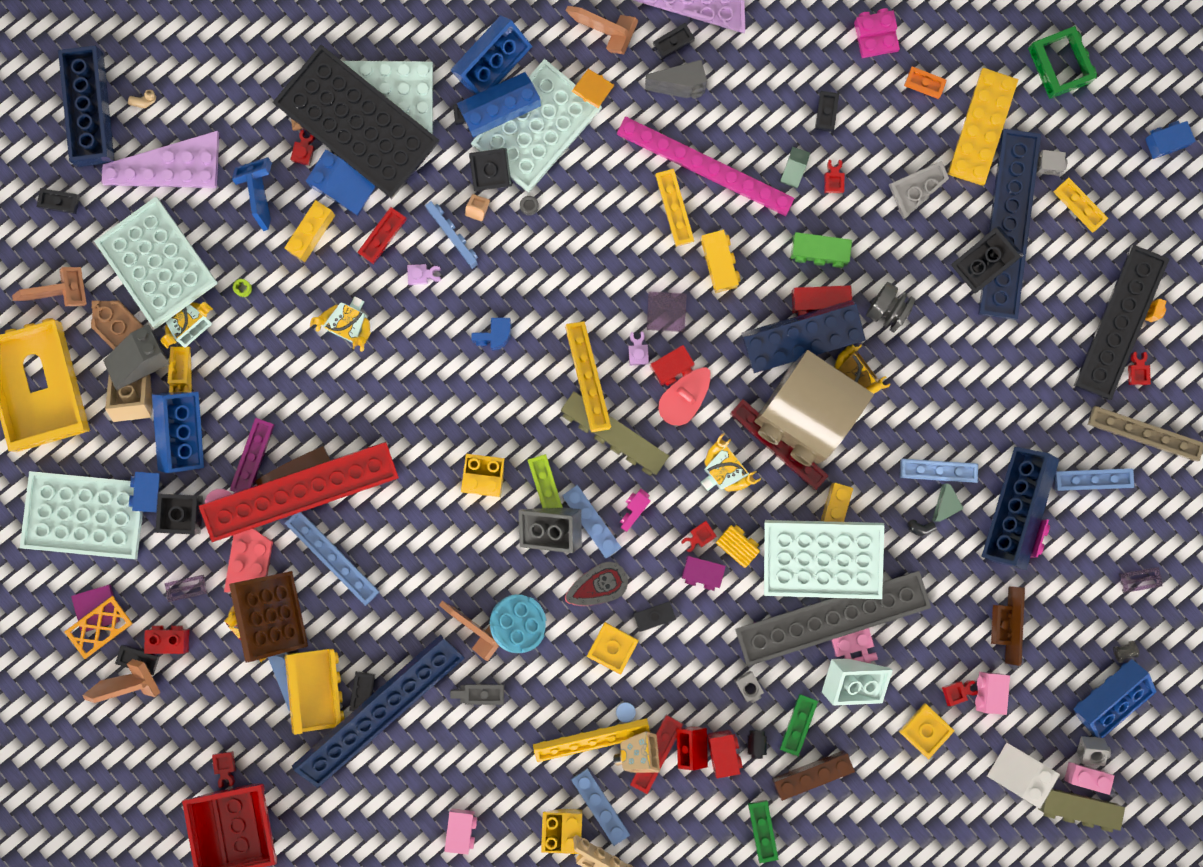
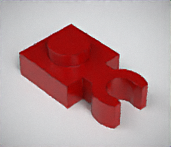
(303, 151)
(834, 180)
(1139, 372)
(701, 534)
(956, 692)
(223, 765)

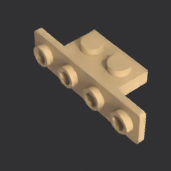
(594, 856)

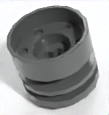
(890, 307)

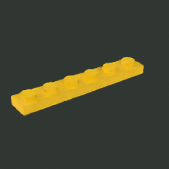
(588, 376)
(589, 740)

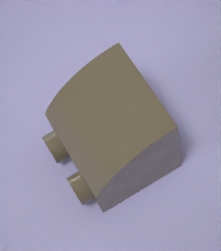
(812, 409)

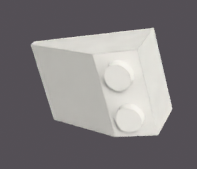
(1023, 775)

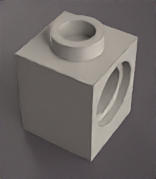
(1051, 162)
(747, 678)
(1093, 751)

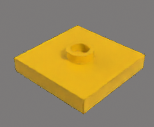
(612, 648)
(926, 731)

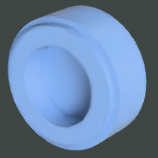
(625, 712)

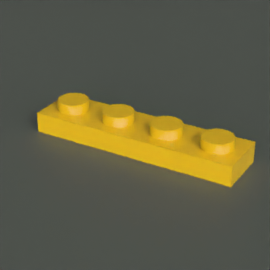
(674, 207)

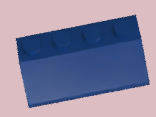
(491, 56)
(499, 104)
(177, 431)
(1115, 699)

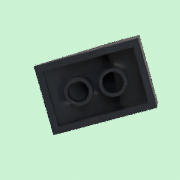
(987, 259)

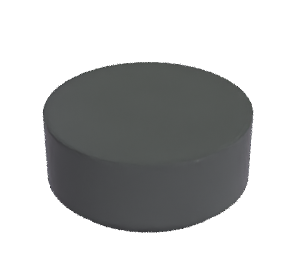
(529, 205)

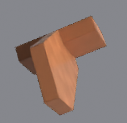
(620, 32)
(70, 287)
(486, 644)
(124, 684)

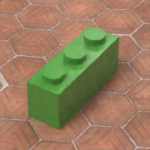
(821, 249)

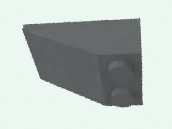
(680, 81)
(135, 357)
(550, 529)

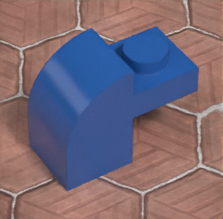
(499, 334)

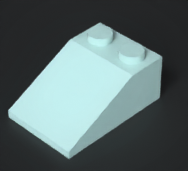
(855, 682)

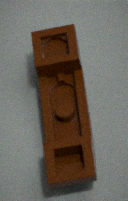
(302, 462)

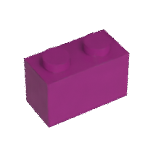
(703, 572)

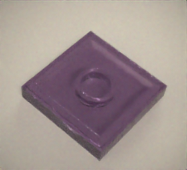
(666, 311)

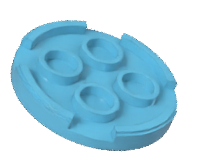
(518, 623)

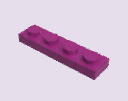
(252, 455)

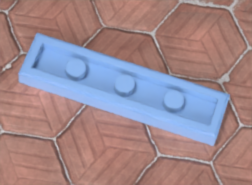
(939, 470)

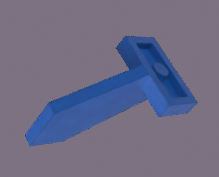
(252, 174)

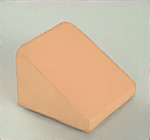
(477, 207)

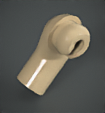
(143, 102)

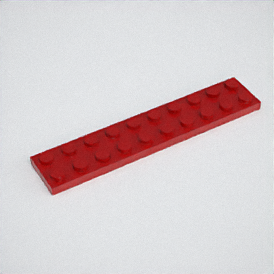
(298, 492)

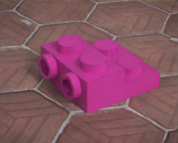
(877, 33)
(636, 505)

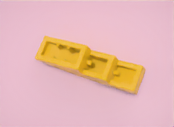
(180, 370)

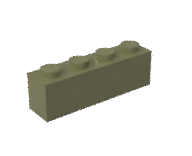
(1083, 809)

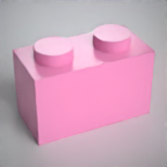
(992, 693)
(1089, 778)
(459, 831)

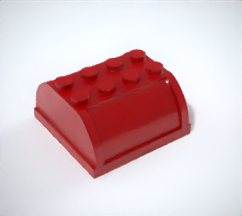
(230, 828)

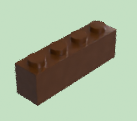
(813, 775)

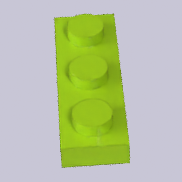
(544, 482)

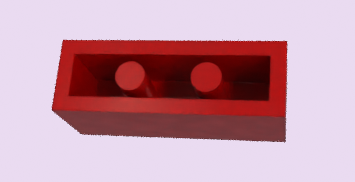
(816, 298)

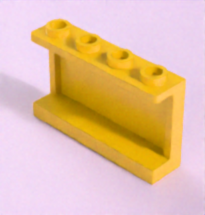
(313, 690)

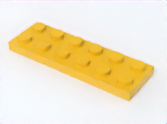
(982, 126)

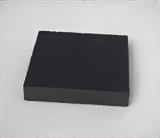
(490, 169)

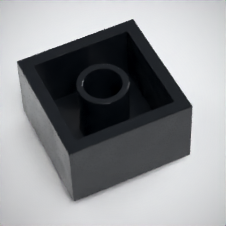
(178, 514)

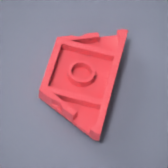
(248, 557)

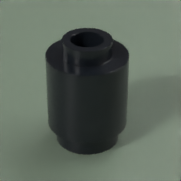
(756, 744)

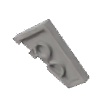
(915, 188)

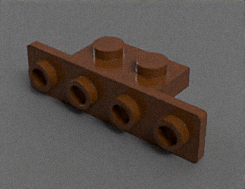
(1008, 625)

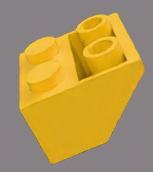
(483, 475)
(559, 829)

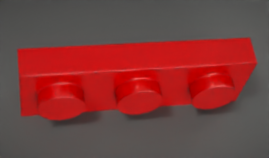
(382, 235)

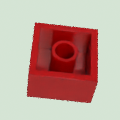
(723, 753)

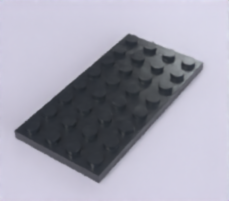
(356, 121)

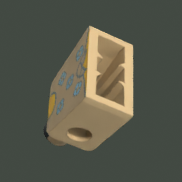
(639, 754)

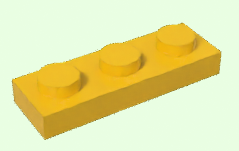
(1080, 205)

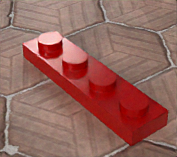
(665, 739)

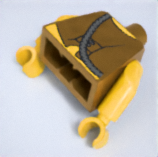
(855, 367)

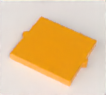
(593, 88)

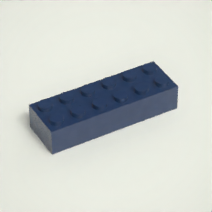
(86, 106)
(813, 331)
(1020, 508)

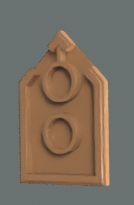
(113, 321)

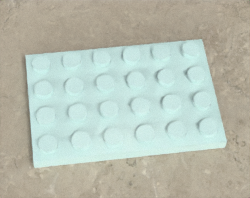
(404, 83)
(543, 134)
(155, 262)
(80, 516)
(823, 559)

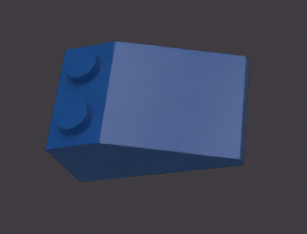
(340, 182)

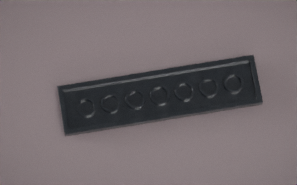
(1121, 322)

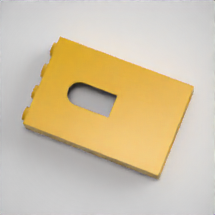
(47, 413)

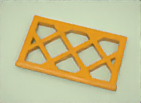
(83, 623)

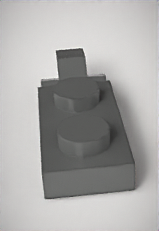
(479, 694)

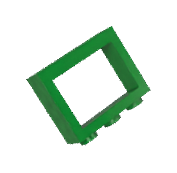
(1045, 68)

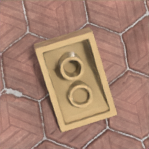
(130, 401)

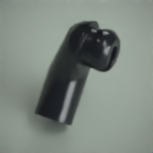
(919, 529)

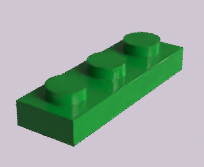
(798, 725)
(763, 831)

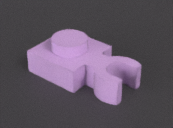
(419, 274)
(638, 353)

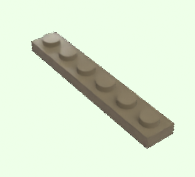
(1146, 433)

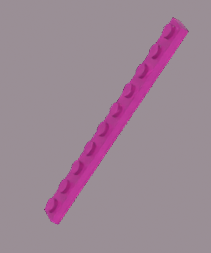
(705, 166)

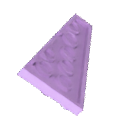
(722, 13)
(177, 165)

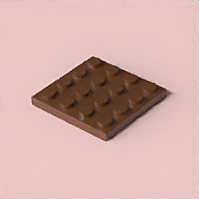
(268, 616)

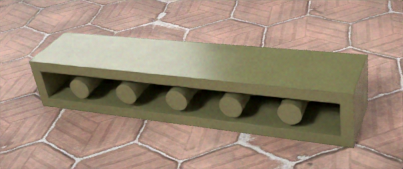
(618, 436)

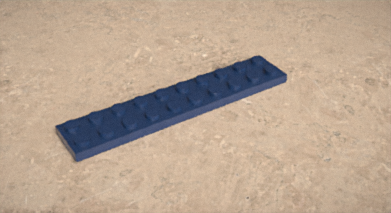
(1012, 213)
(378, 711)

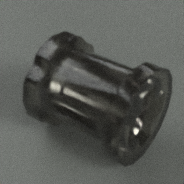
(1126, 651)

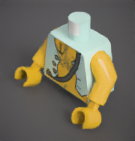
(345, 322)
(187, 324)
(725, 469)

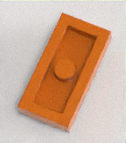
(925, 82)

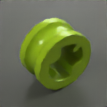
(237, 283)

